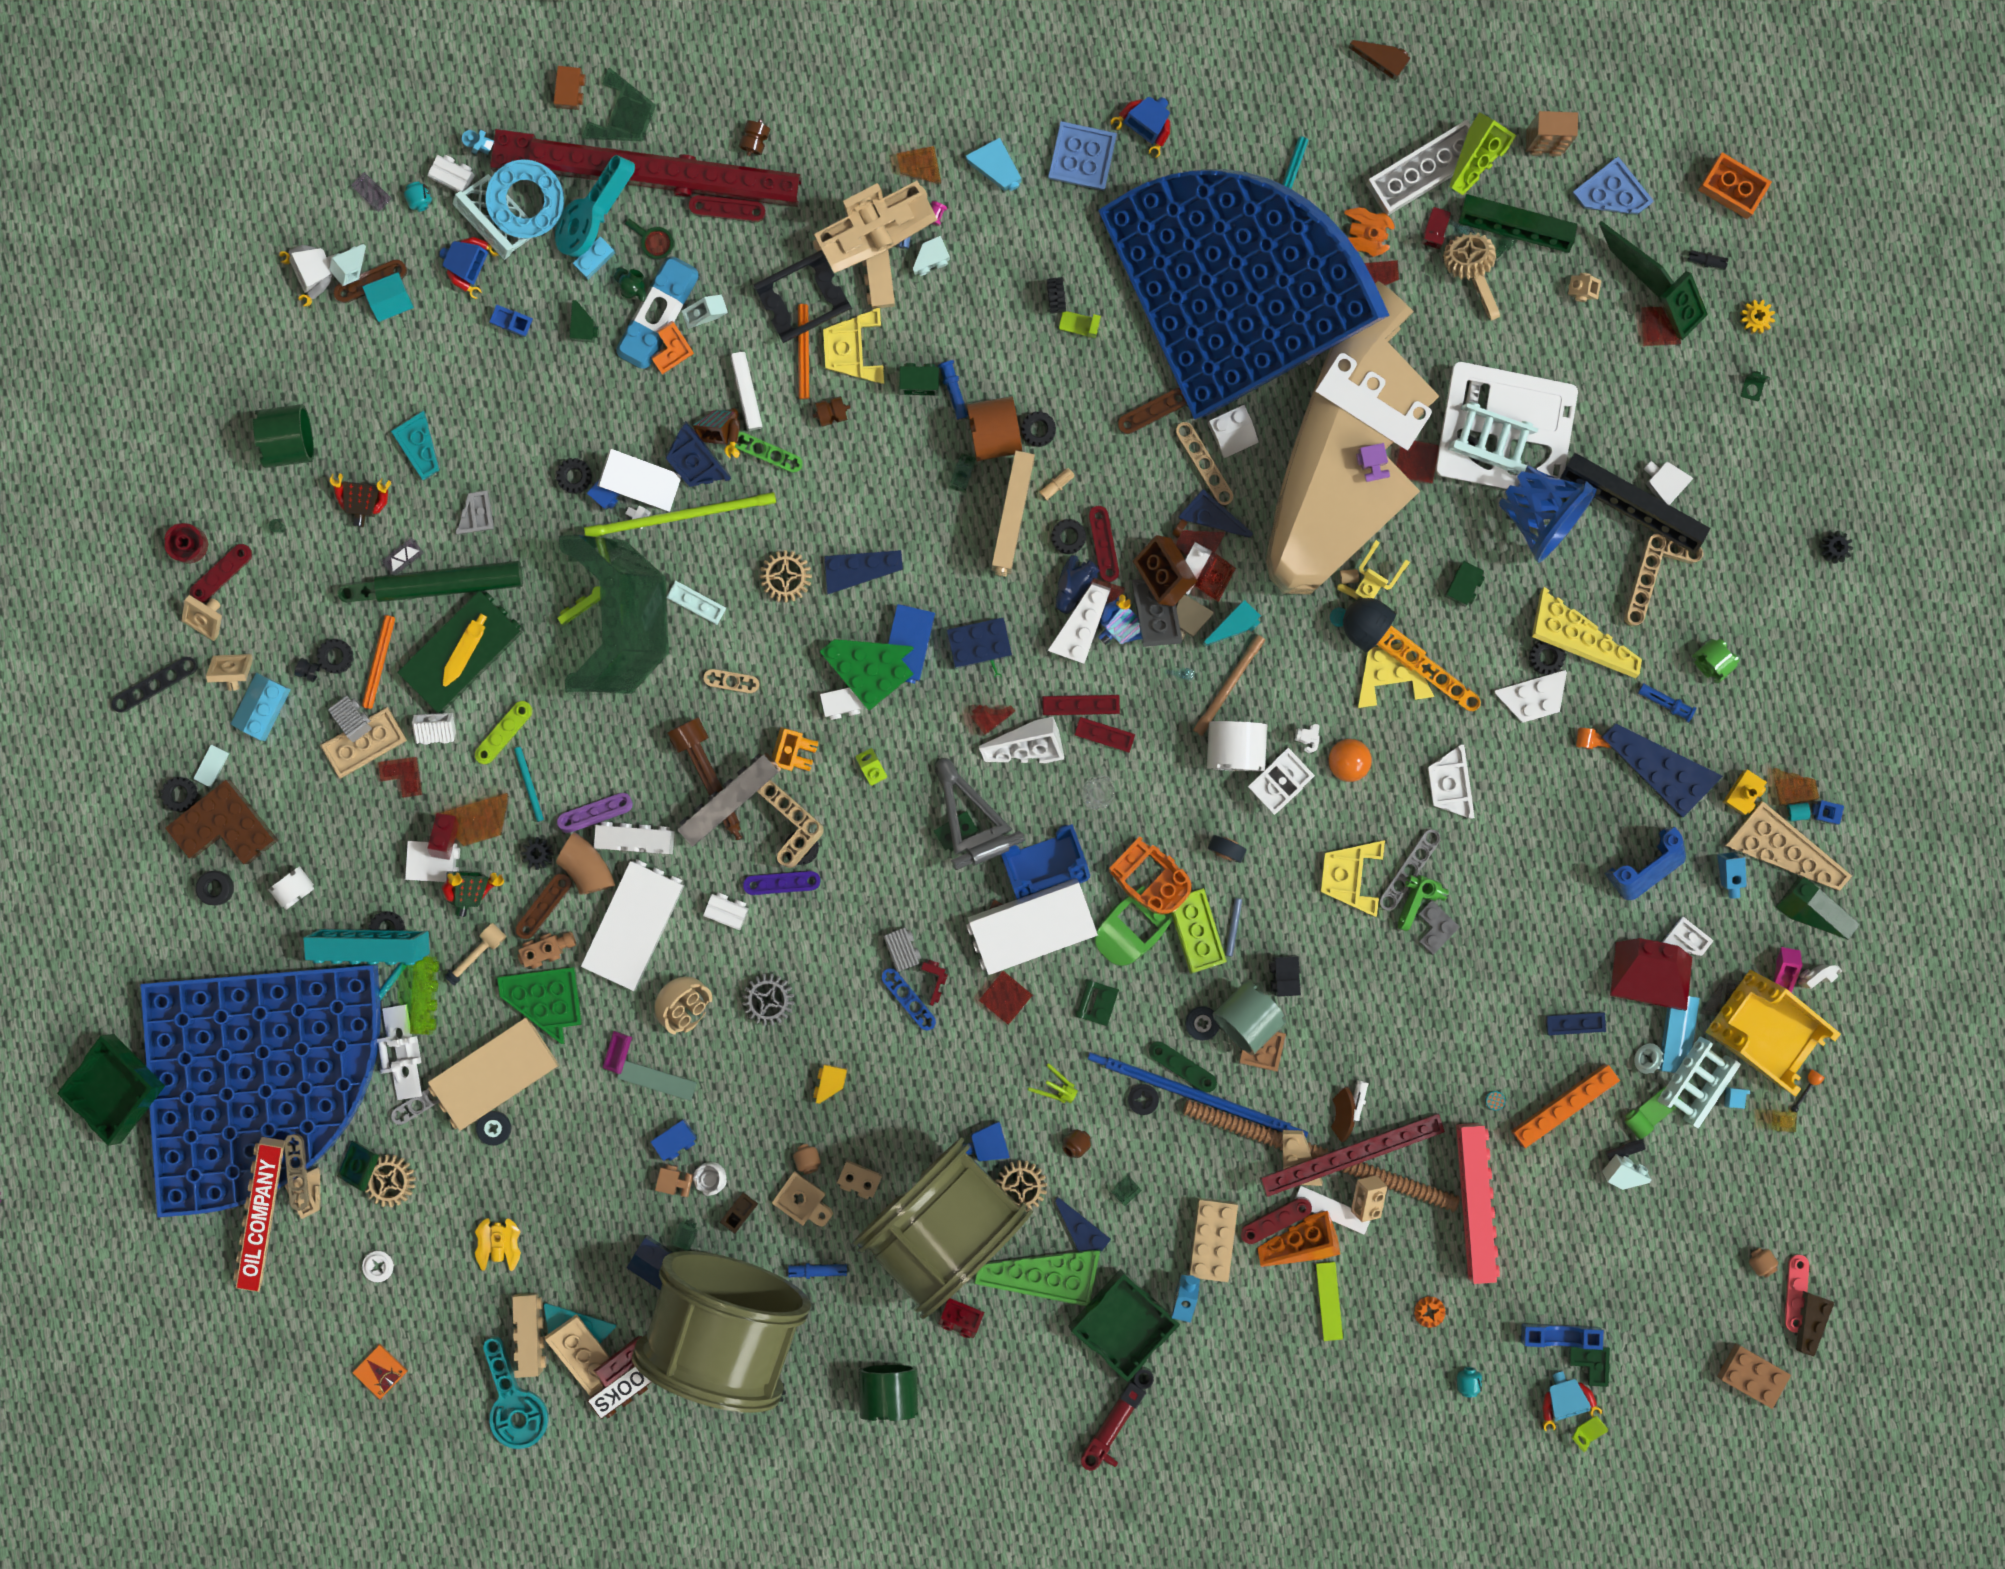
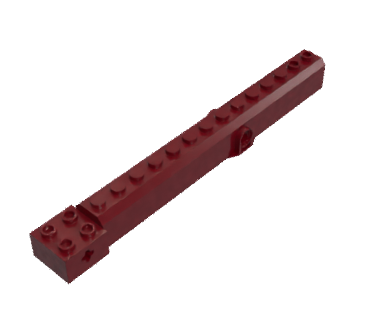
(681, 174)

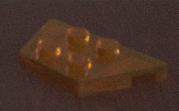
(480, 819)

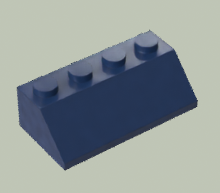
(648, 1261)

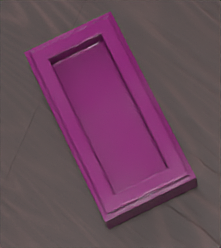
(617, 1052)

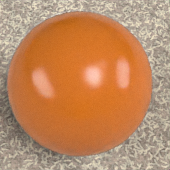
(1350, 760)

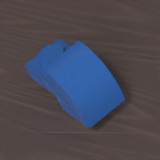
(511, 321)

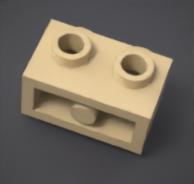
(860, 1176)
(1369, 1198)

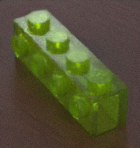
(423, 996)

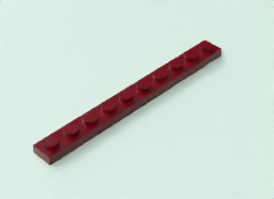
(1351, 1155)

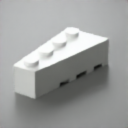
(1079, 630)
(634, 839)

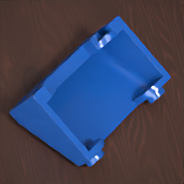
(1046, 863)
(1633, 884)

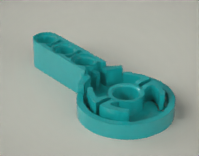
(583, 216)
(513, 1401)

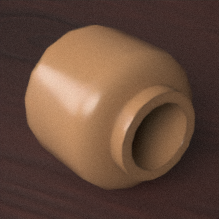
(807, 1159)
(1763, 1262)

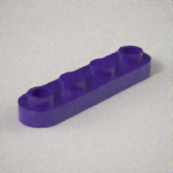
(781, 883)

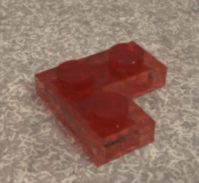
(407, 771)

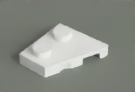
(1688, 937)

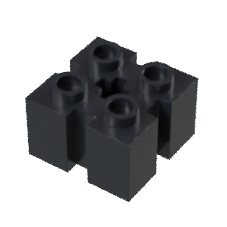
(1286, 976)

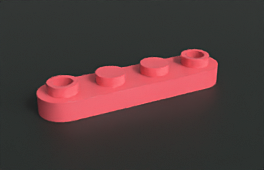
(1796, 1284)

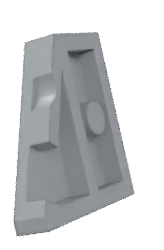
(476, 514)

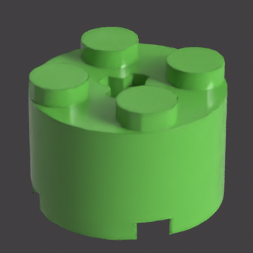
(1715, 660)

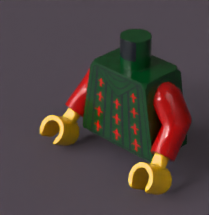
(468, 889)

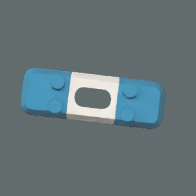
(641, 338)

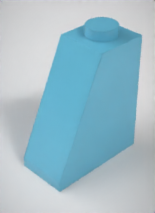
(996, 165)

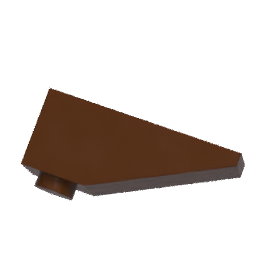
(1385, 58)

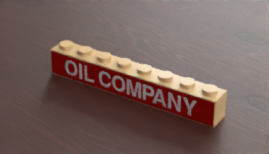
(260, 1214)

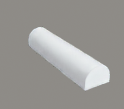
(746, 391)

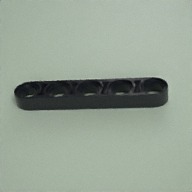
(161, 676)

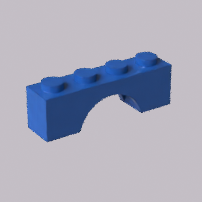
(1562, 1335)

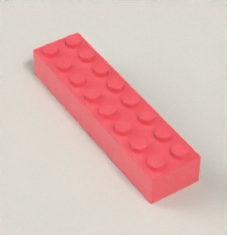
(1477, 1203)

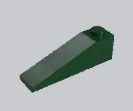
(1814, 908)

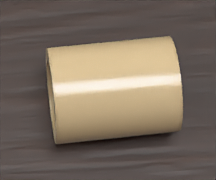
(1349, 576)

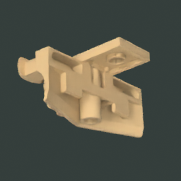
(874, 224)

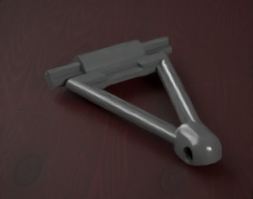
(982, 845)

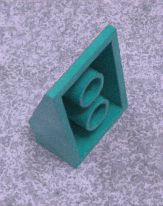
(1237, 623)

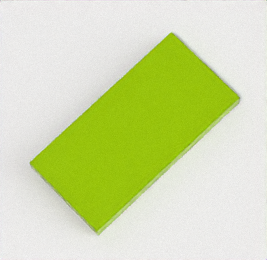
(1198, 933)

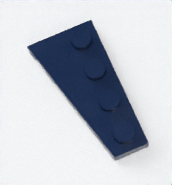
(855, 569)

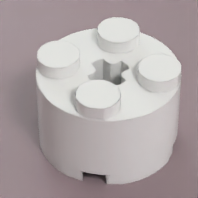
(291, 887)

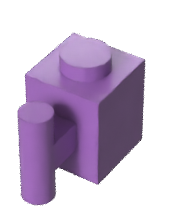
(1373, 458)

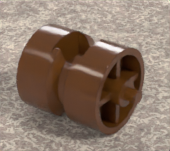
(754, 137)
(831, 411)

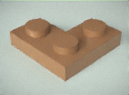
(1267, 1056)

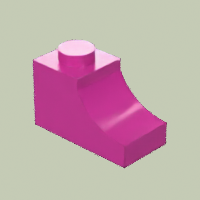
(1787, 968)

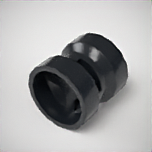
(306, 669)

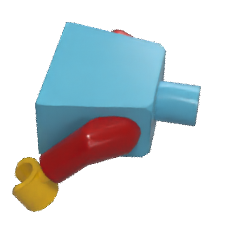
(1567, 1400)

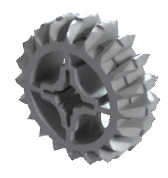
(753, 992)

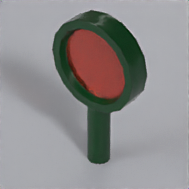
(655, 242)

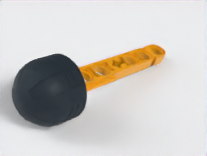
(1369, 624)

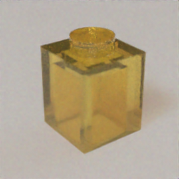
(1784, 1120)

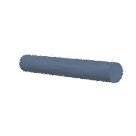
(1233, 927)

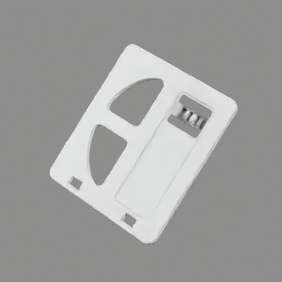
(1517, 398)

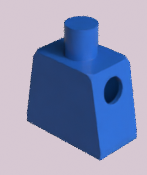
(989, 1143)

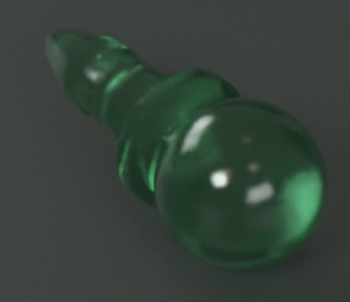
(1505, 244)

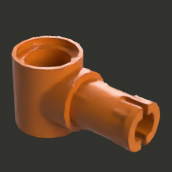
(1589, 739)

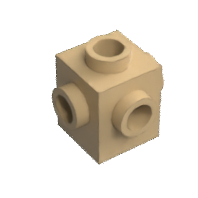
(1584, 287)

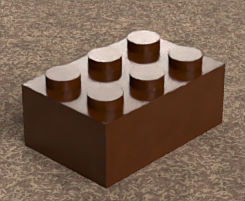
(1165, 570)

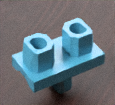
(478, 142)

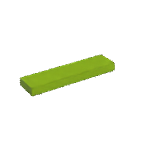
(1329, 1301)

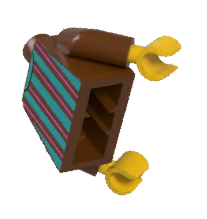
(720, 428)

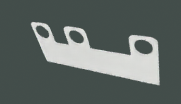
(1365, 405)

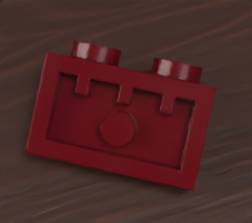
(961, 1318)

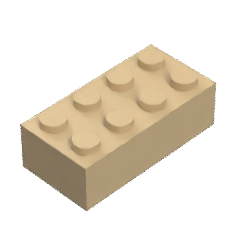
(1213, 1239)

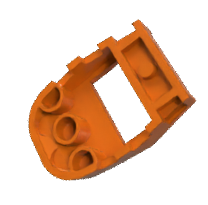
(1168, 889)

